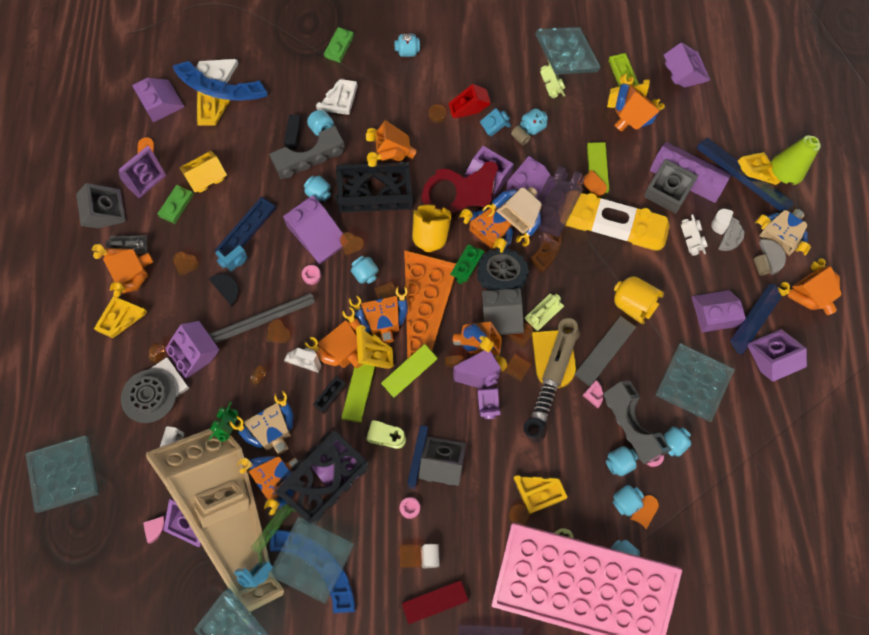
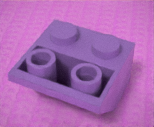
(504, 167)
(191, 348)

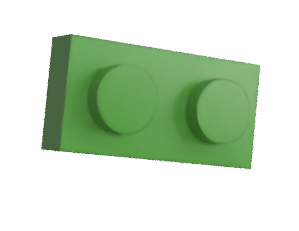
(339, 44)
(175, 204)

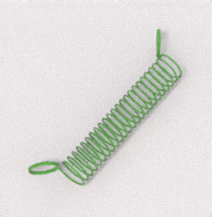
(278, 526)

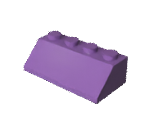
(710, 178)

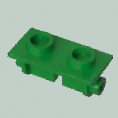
(466, 263)
(221, 428)

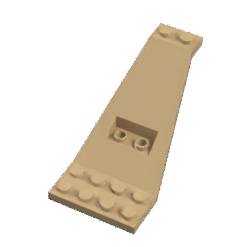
(217, 507)

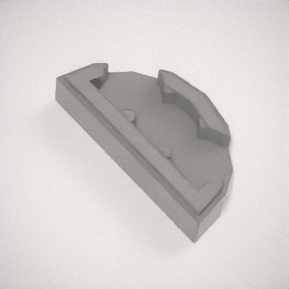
(733, 236)
(774, 254)

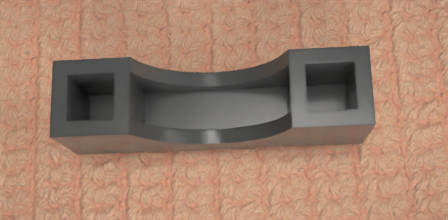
(289, 162)
(623, 401)

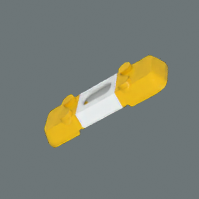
(642, 229)

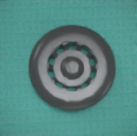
(146, 394)

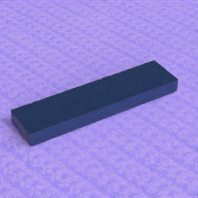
(247, 226)
(756, 318)

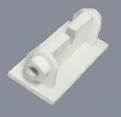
(696, 243)

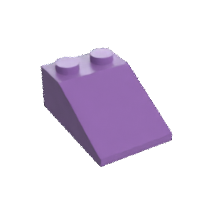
(142, 172)
(314, 229)

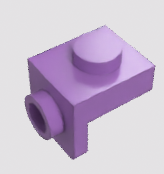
(488, 403)

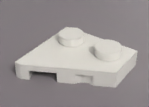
(218, 69)
(339, 98)
(304, 358)

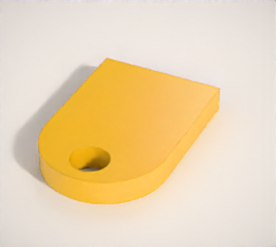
(542, 347)

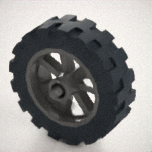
(507, 262)

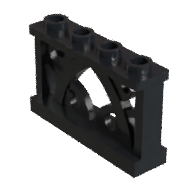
(382, 172)
(292, 481)

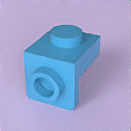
(495, 121)
(233, 259)
(255, 576)

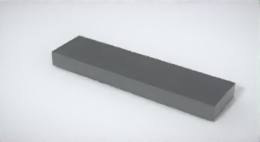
(605, 351)

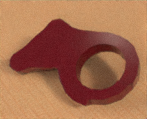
(471, 191)

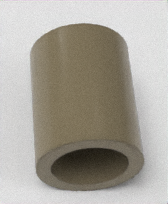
(520, 135)
(762, 265)

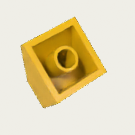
(203, 171)

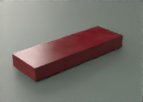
(434, 602)

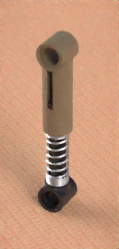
(552, 377)

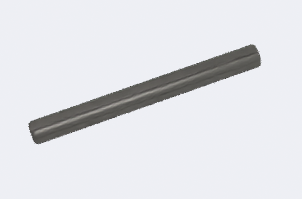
(262, 318)

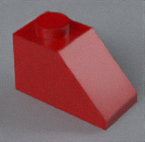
(469, 102)

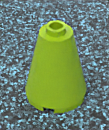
(796, 160)

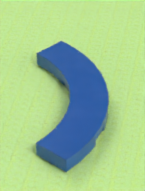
(216, 88)
(342, 593)

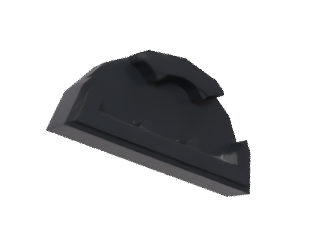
(227, 287)

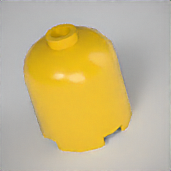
(430, 227)
(637, 298)

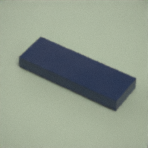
(415, 466)

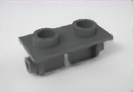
(137, 243)

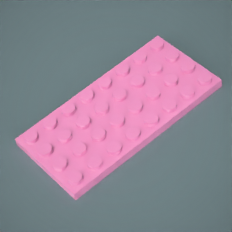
(584, 585)

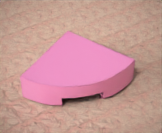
(594, 394)
(154, 529)

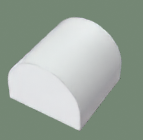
(721, 221)
(171, 435)
(430, 556)

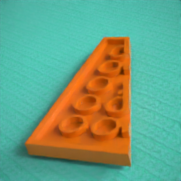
(427, 296)

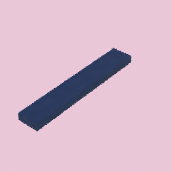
(732, 166)

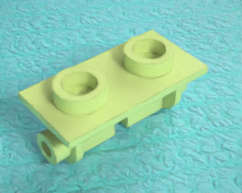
(556, 85)
(544, 311)

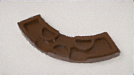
(547, 252)

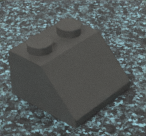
(670, 186)
(100, 206)
(504, 310)
(442, 461)

